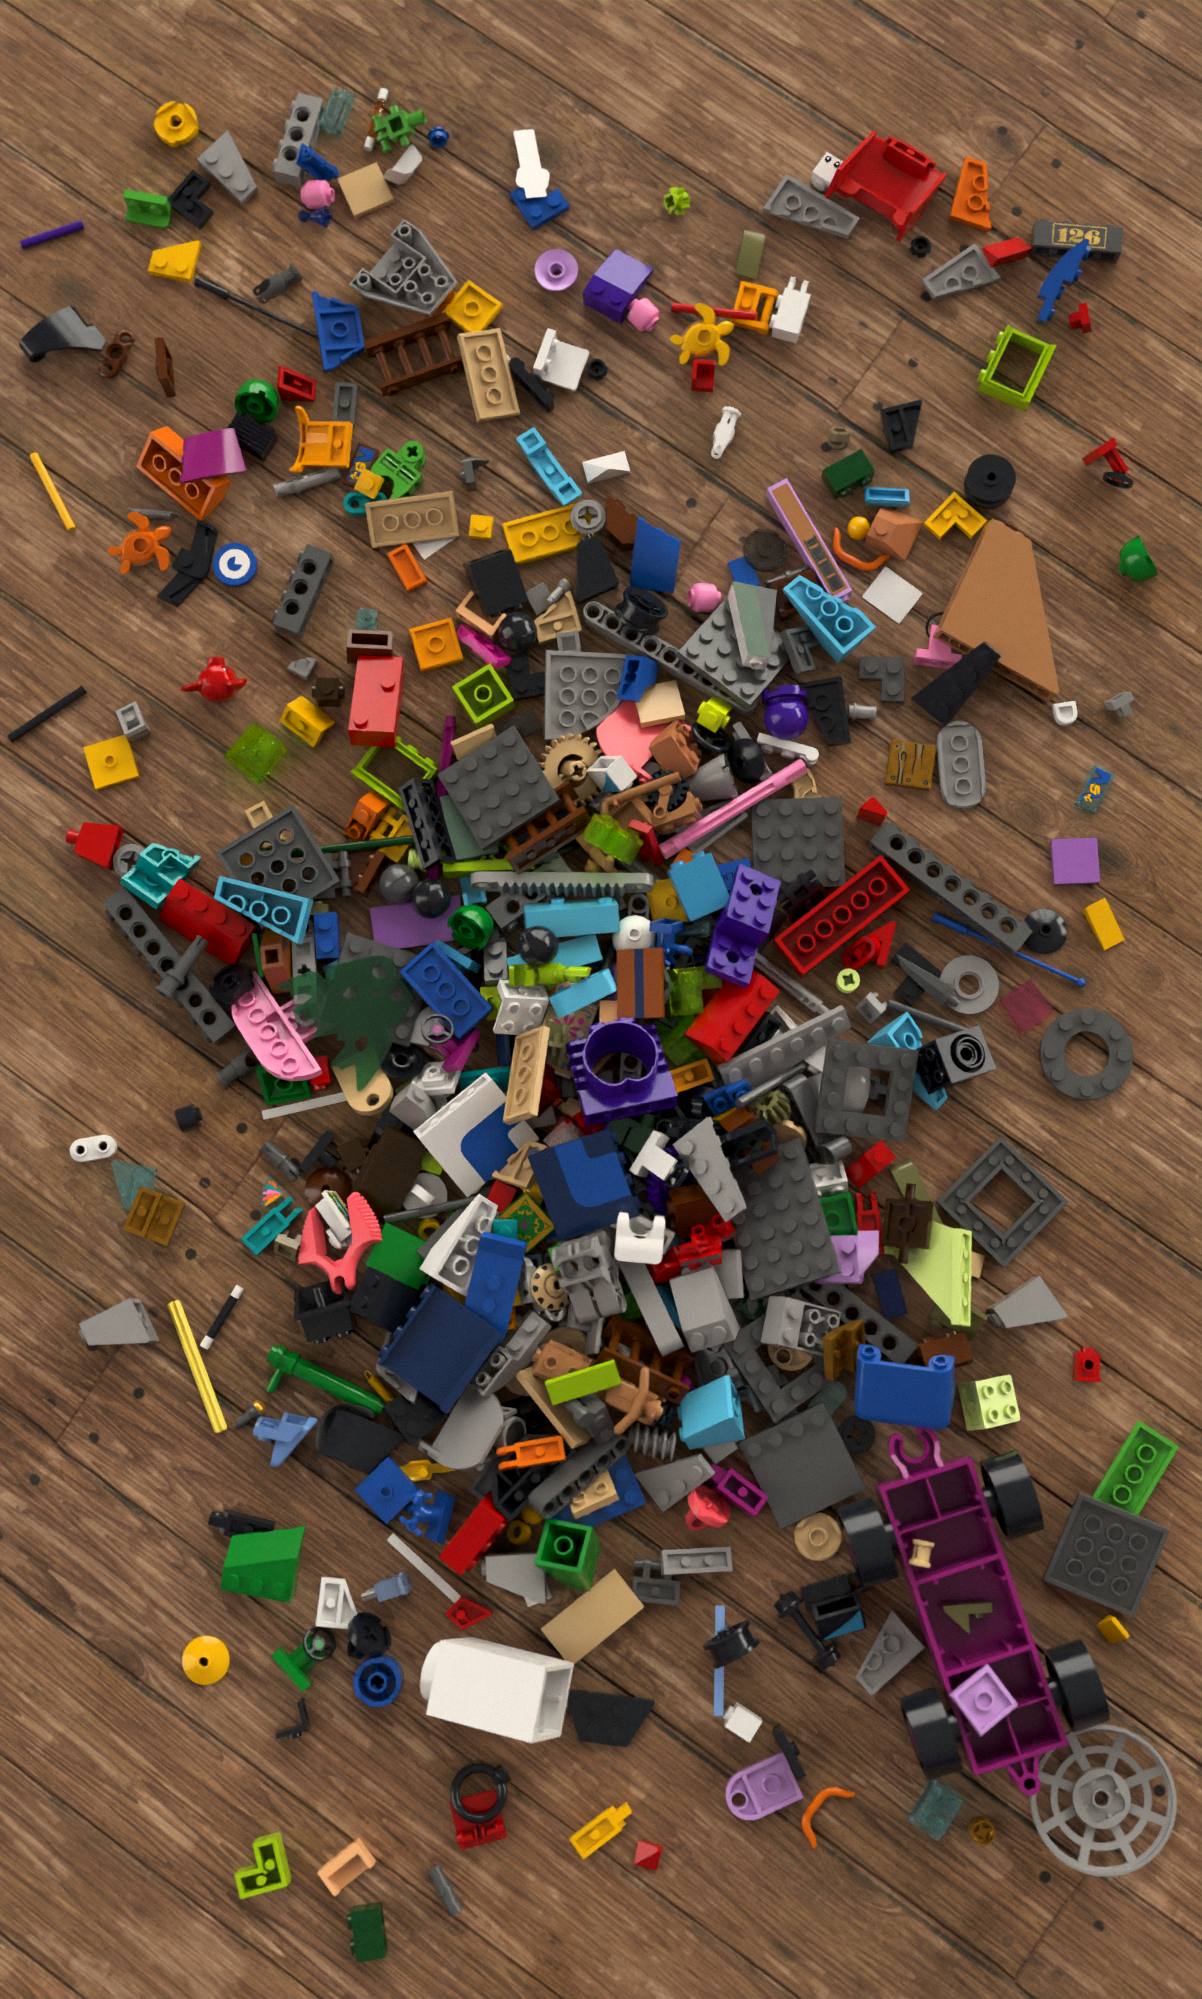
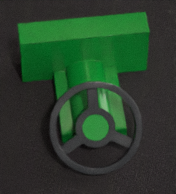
(304, 1657)

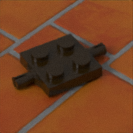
(907, 1223)

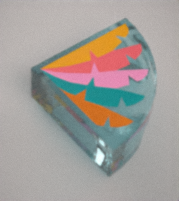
(271, 1192)

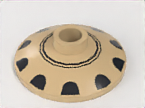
(544, 1291)

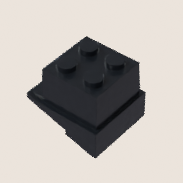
(324, 1312)

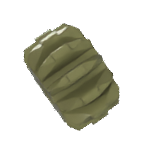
(772, 1107)

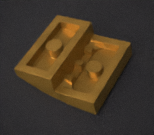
(153, 1216)
(841, 1348)

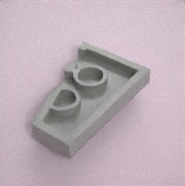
(228, 168)
(674, 1480)
(888, 1655)

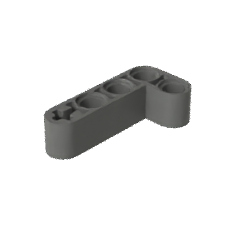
(822, 1147)

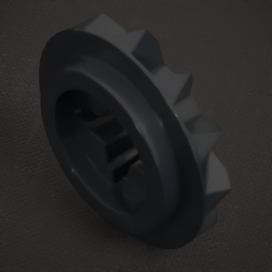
(866, 1440)

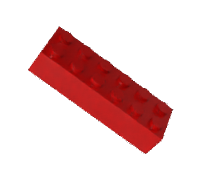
(841, 916)

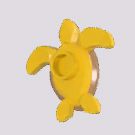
(704, 337)

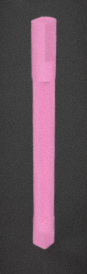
(733, 808)

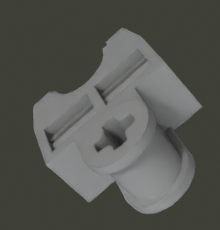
(524, 1285)

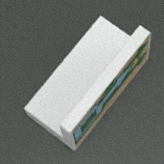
(335, 1214)

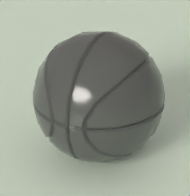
(397, 883)

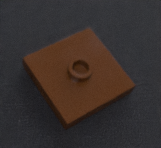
(164, 367)

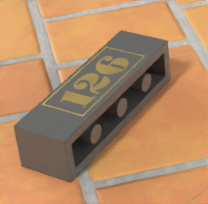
(1057, 238)

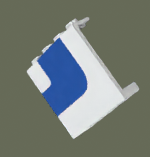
(471, 1135)

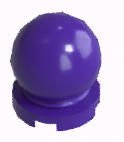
(785, 715)

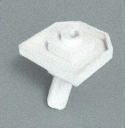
(437, 1083)

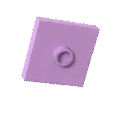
(983, 1700)

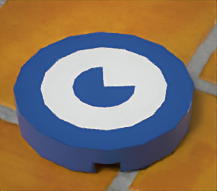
(235, 565)

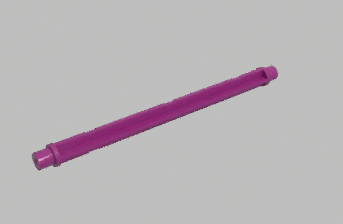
(445, 762)

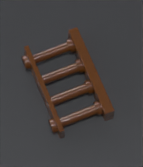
(417, 333)
(553, 837)
(642, 1341)

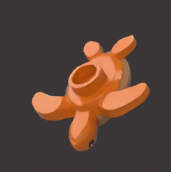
(142, 545)

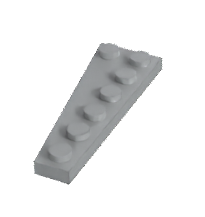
(785, 1050)

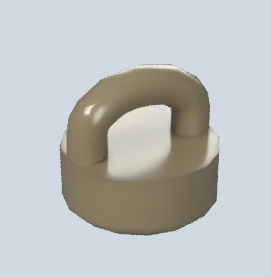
(838, 434)

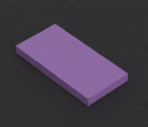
(404, 929)

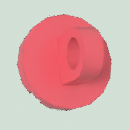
(706, 1508)

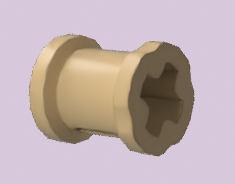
(921, 1553)

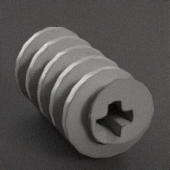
(652, 1441)

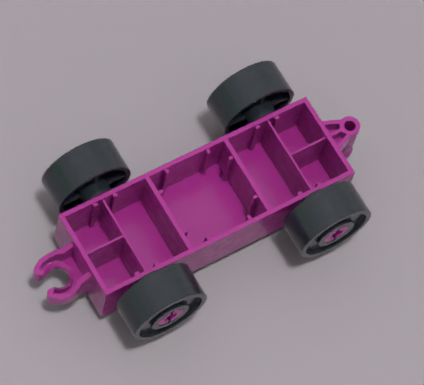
(949, 1508)

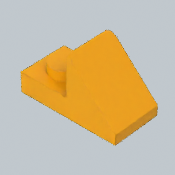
(692, 1075)

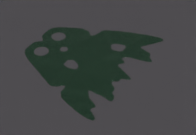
(355, 1016)

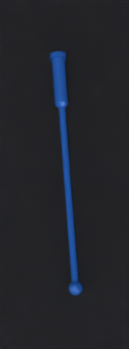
(963, 929)

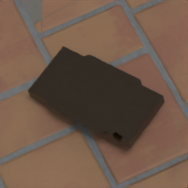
(389, 1171)

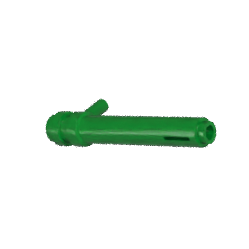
(293, 1364)

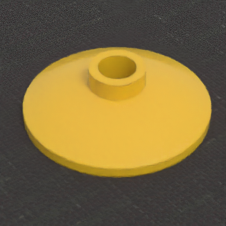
(217, 1657)

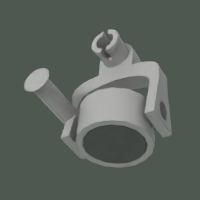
(511, 1433)

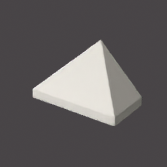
(606, 467)

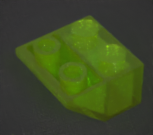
(674, 1043)

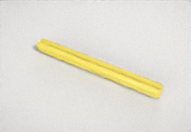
(197, 1366)

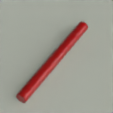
(719, 312)

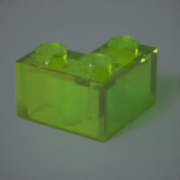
(607, 836)
(688, 988)

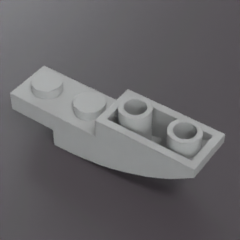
(515, 1356)

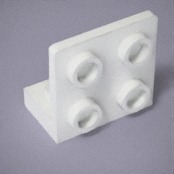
(560, 362)
(520, 1008)

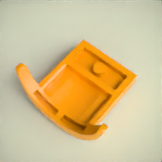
(322, 443)

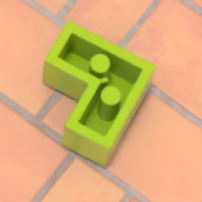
(269, 1872)

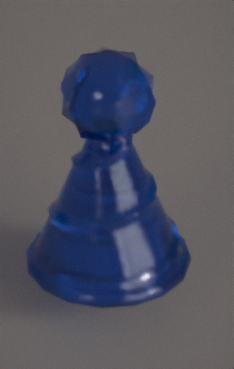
(320, 216)

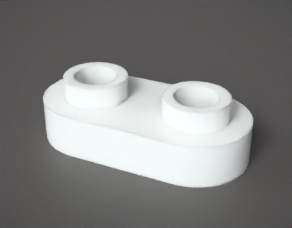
(92, 1148)

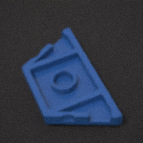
(337, 330)

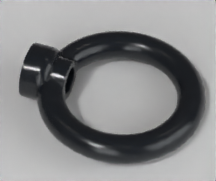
(498, 1776)

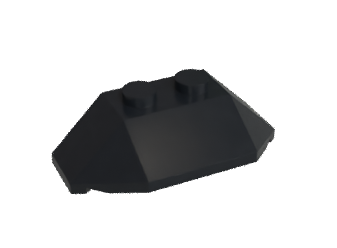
(515, 1485)

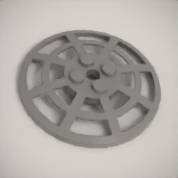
(1113, 1810)

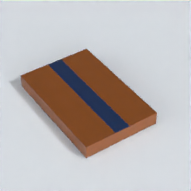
(640, 983)

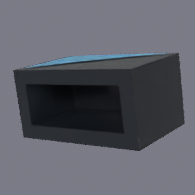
(838, 1616)

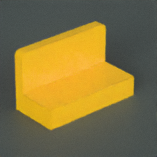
(306, 720)

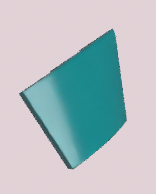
(157, 873)

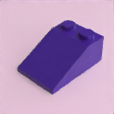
(616, 285)

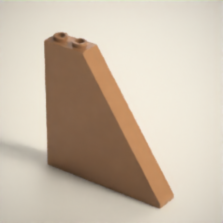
(1002, 605)

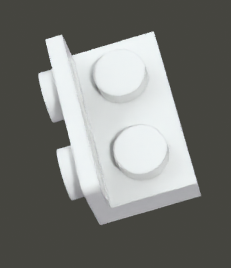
(829, 1178)

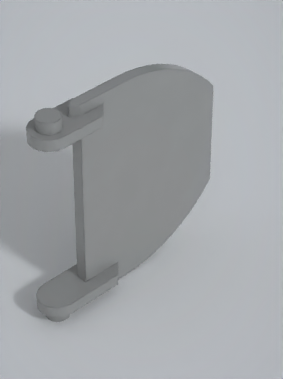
(467, 1432)

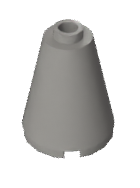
(713, 780)

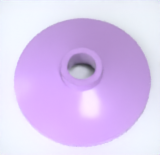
(556, 261)

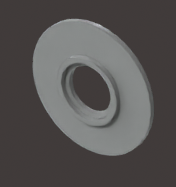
(987, 981)

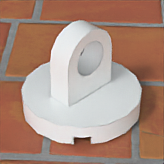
(425, 1192)

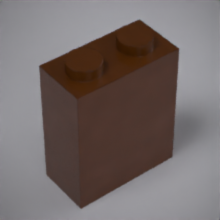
(688, 1208)

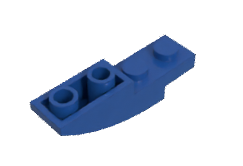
(1063, 273)

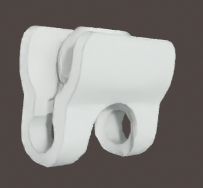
(639, 1248)

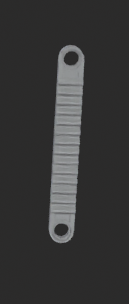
(562, 882)

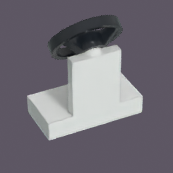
(659, 1162)

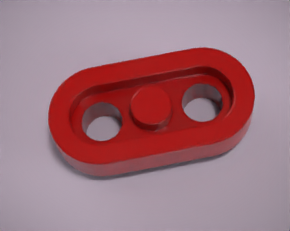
(863, 952)

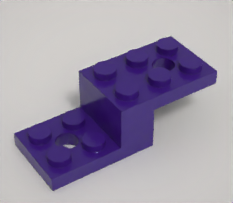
(742, 926)

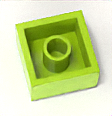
(483, 696)

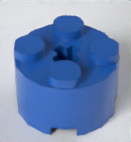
(370, 1691)

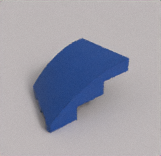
(654, 558)

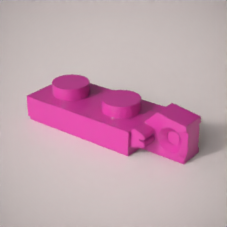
(483, 646)

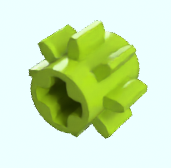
(676, 200)

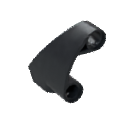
(61, 331)

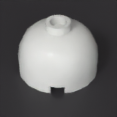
(634, 934)

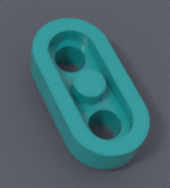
(361, 499)

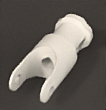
(724, 432)

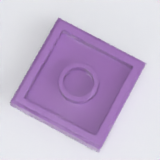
(1075, 861)

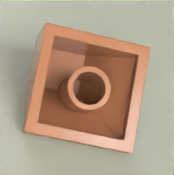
(893, 533)

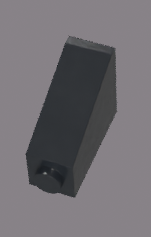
(593, 570)

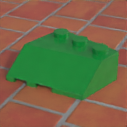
(264, 1564)

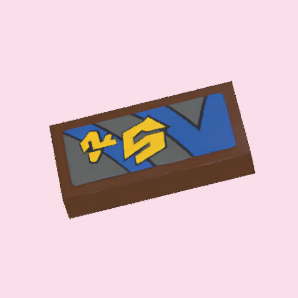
(363, 458)

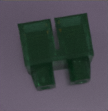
(638, 1134)

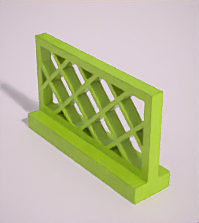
(467, 867)

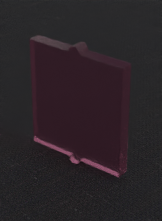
(1026, 1005)

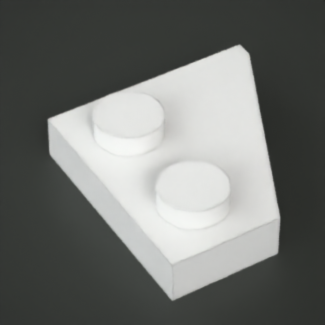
(334, 1604)

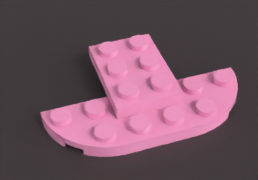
(275, 1034)

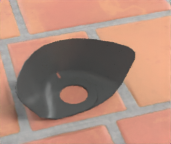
(328, 1417)

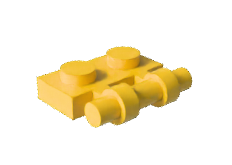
(400, 828)

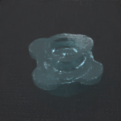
(362, 614)

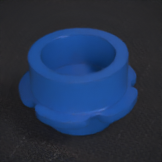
(438, 137)

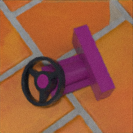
(448, 1044)

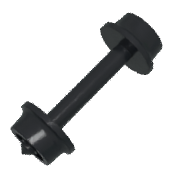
(826, 1655)

